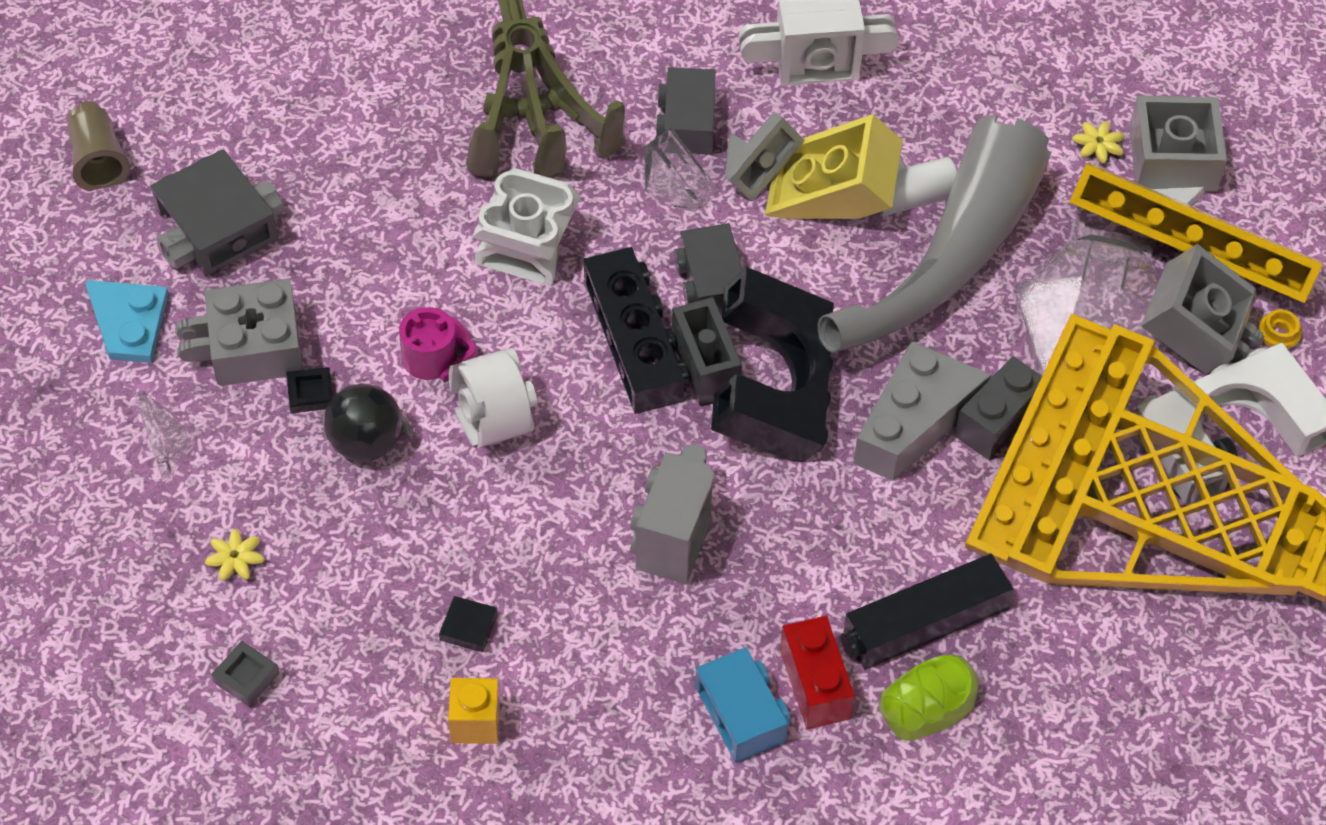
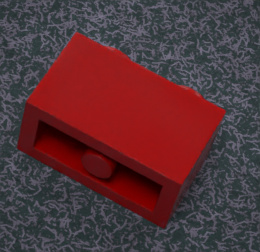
(816, 672)

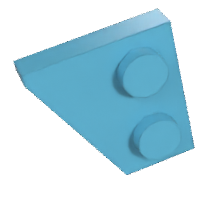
(128, 317)

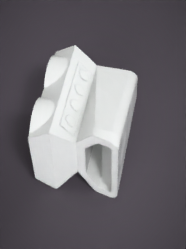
(525, 225)

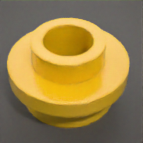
(1284, 320)

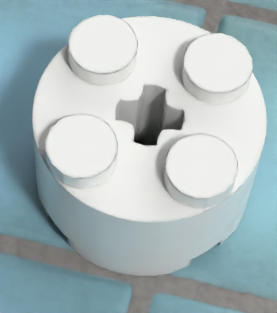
(492, 398)

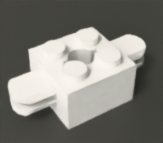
(818, 40)

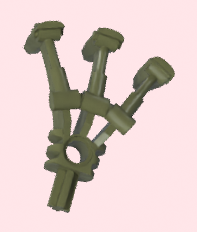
(552, 149)

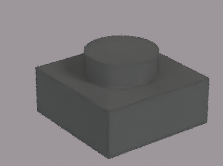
(245, 673)

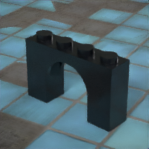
(756, 414)

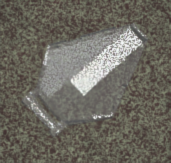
(1091, 276)

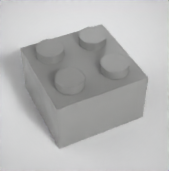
(1177, 142)

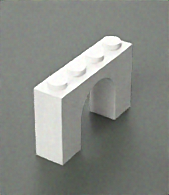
(1263, 381)

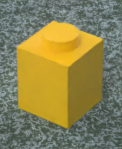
(474, 710)

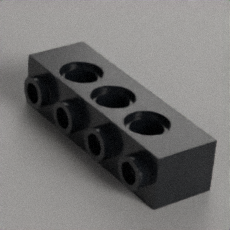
(646, 385)

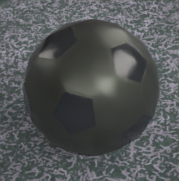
(363, 422)

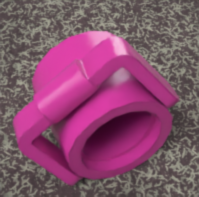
(430, 341)

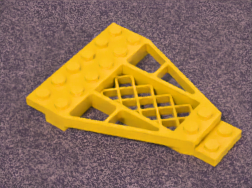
(1059, 459)

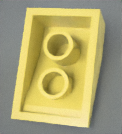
(839, 173)

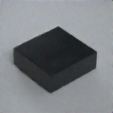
(309, 389)
(468, 624)

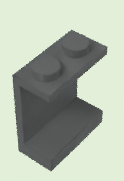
(216, 211)

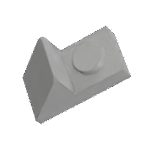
(755, 163)

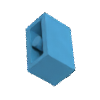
(742, 704)

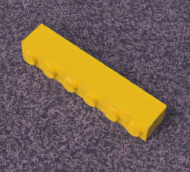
(1187, 226)

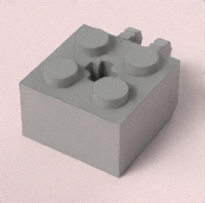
(1203, 311)
(245, 334)
(674, 515)

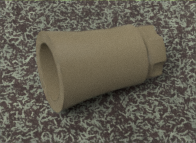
(95, 148)

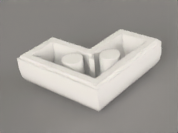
(922, 184)

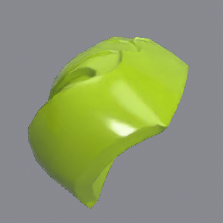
(930, 697)

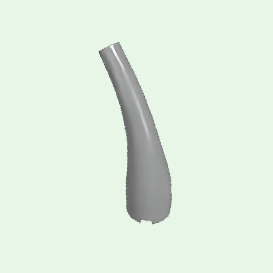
(983, 207)

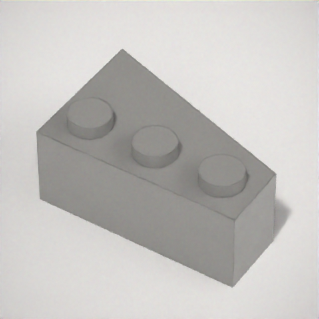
(915, 410)

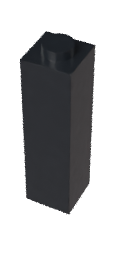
(926, 611)

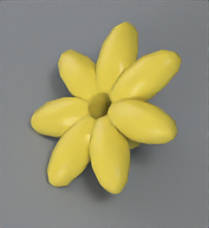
(1099, 141)
(237, 549)

